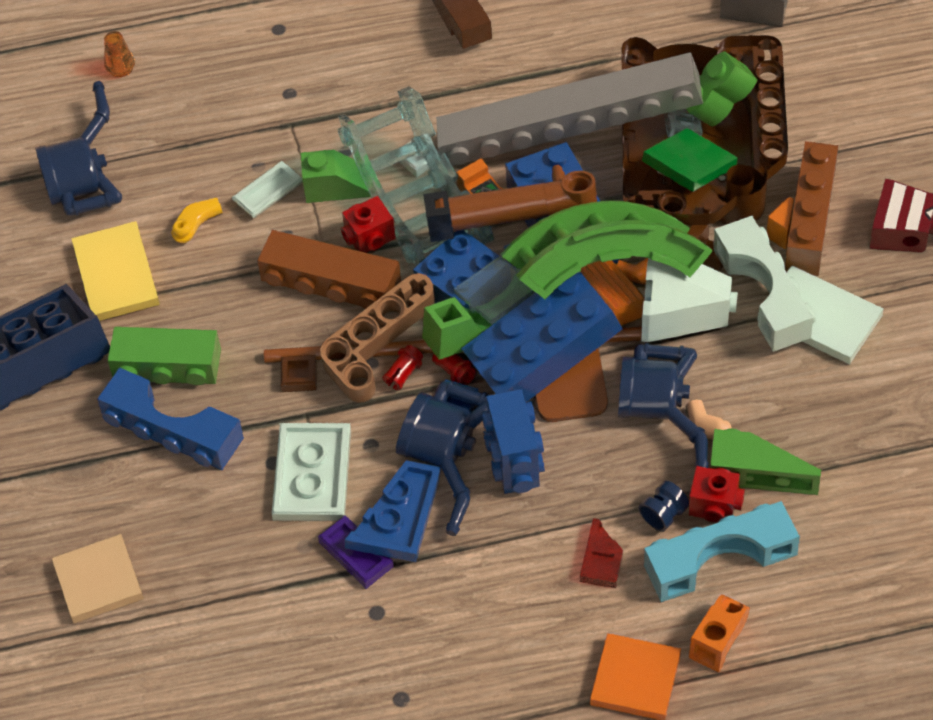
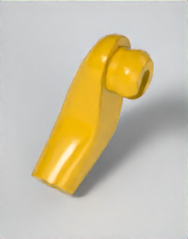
(192, 217)

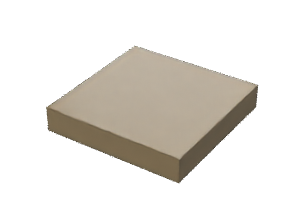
(97, 578)

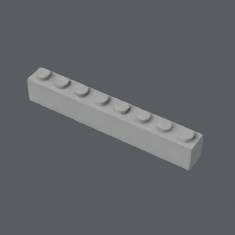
(570, 109)

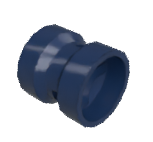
(666, 503)

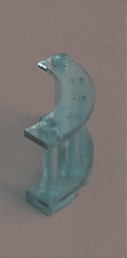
(440, 174)

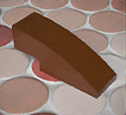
(465, 20)

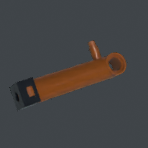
(507, 205)

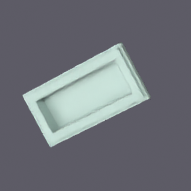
(267, 189)

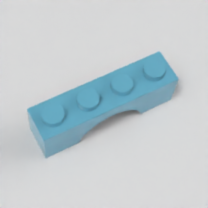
(761, 534)

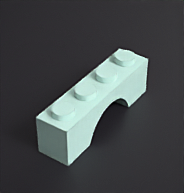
(746, 251)

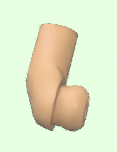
(698, 415)

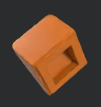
(780, 222)

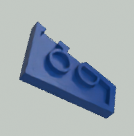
(400, 515)

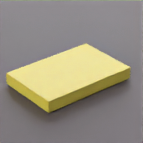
(115, 271)

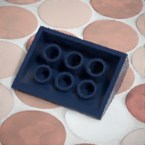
(47, 342)

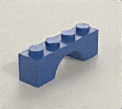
(206, 436)

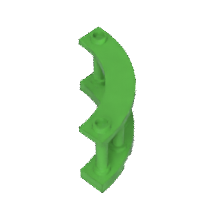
(600, 232)

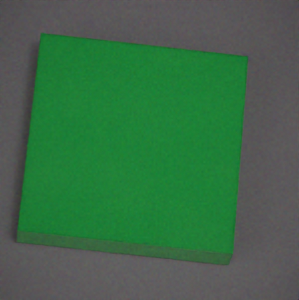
(689, 159)

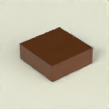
(298, 373)

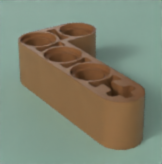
(383, 331)

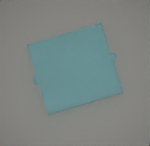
(494, 290)

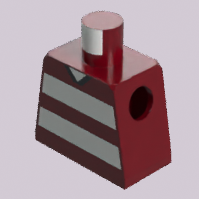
(902, 218)

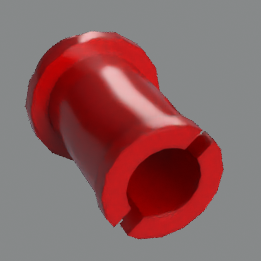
(402, 368)
(460, 370)

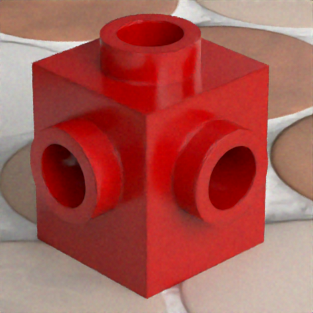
(368, 225)
(715, 494)

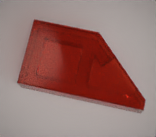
(601, 558)

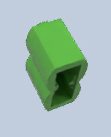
(722, 85)

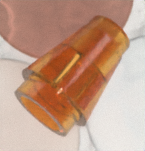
(117, 55)

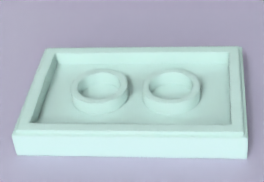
(840, 317)
(311, 472)

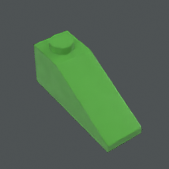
(762, 463)

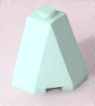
(683, 304)

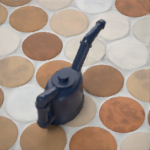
(75, 169)
(657, 388)
(440, 434)

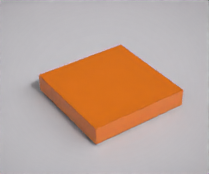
(635, 677)

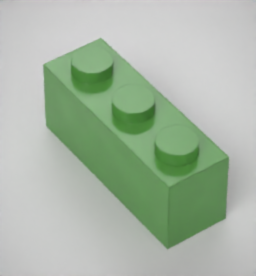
(166, 354)

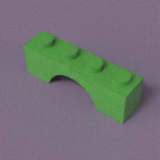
(451, 327)

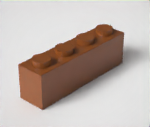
(811, 207)
(326, 269)

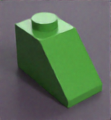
(331, 177)

